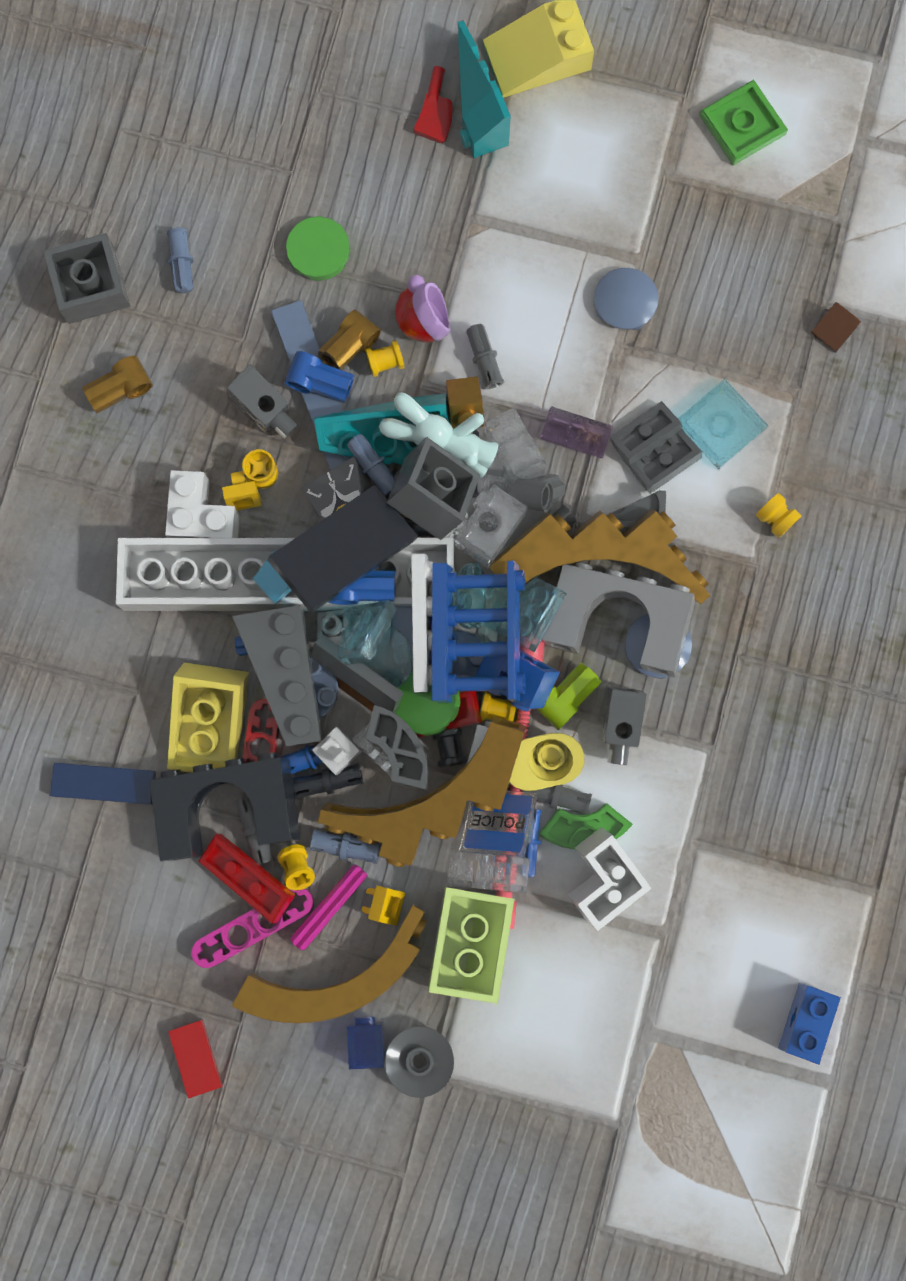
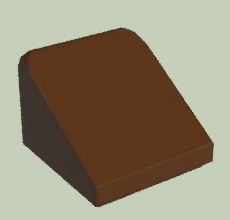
(836, 327)

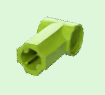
(569, 695)

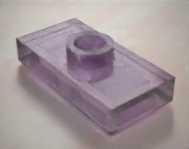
(576, 432)

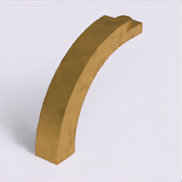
(297, 1005)

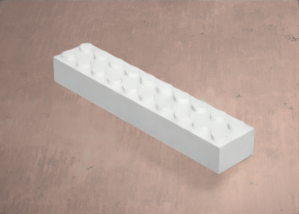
(220, 573)

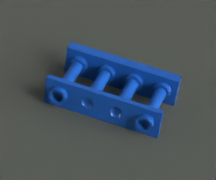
(446, 615)

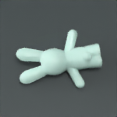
(457, 441)

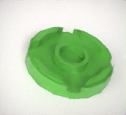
(318, 248)
(422, 713)

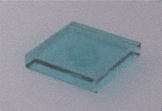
(722, 424)

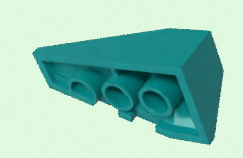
(482, 104)
(339, 428)

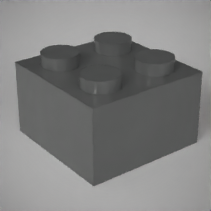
(86, 278)
(433, 488)

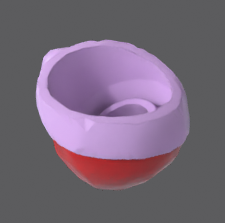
(422, 311)

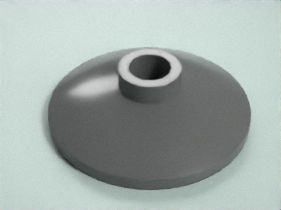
(416, 1080)

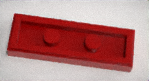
(246, 878)

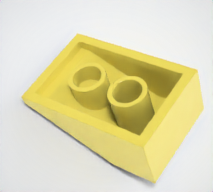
(540, 48)
(206, 716)

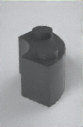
(401, 746)

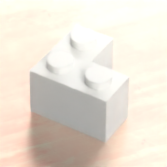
(189, 509)
(614, 882)

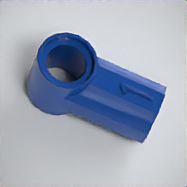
(310, 375)
(372, 587)

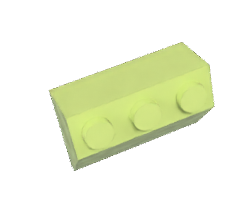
(470, 945)

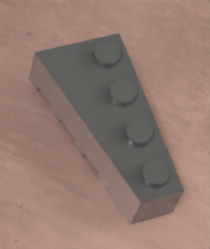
(283, 665)

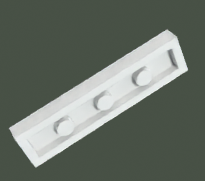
(420, 617)

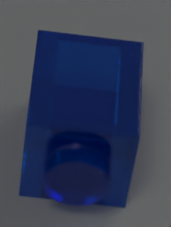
(366, 1043)

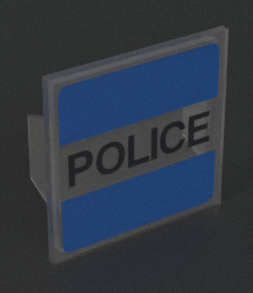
(501, 830)

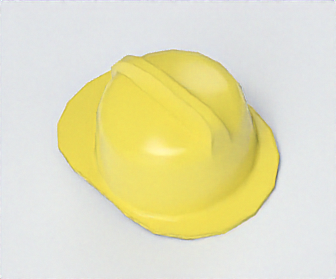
(547, 762)

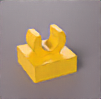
(241, 493)
(385, 905)

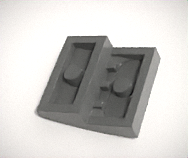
(655, 447)

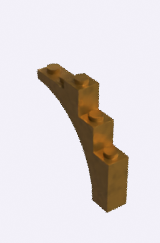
(644, 543)
(441, 811)

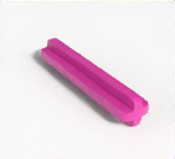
(328, 907)

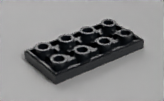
(342, 548)

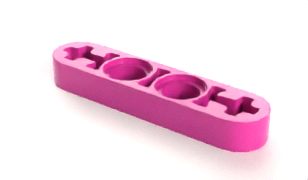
(255, 932)

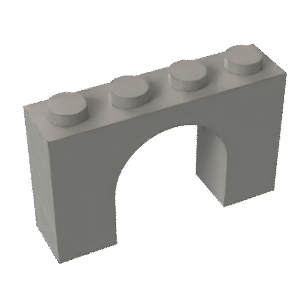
(667, 608)

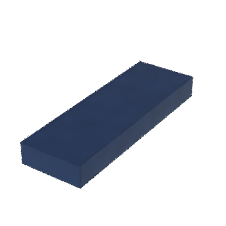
(102, 783)

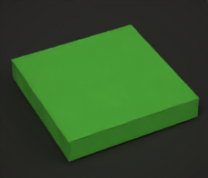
(743, 122)

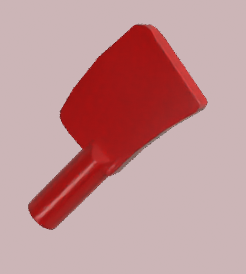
(436, 112)

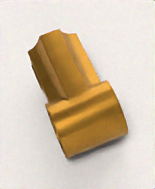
(353, 336)
(125, 380)

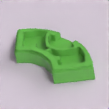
(571, 829)

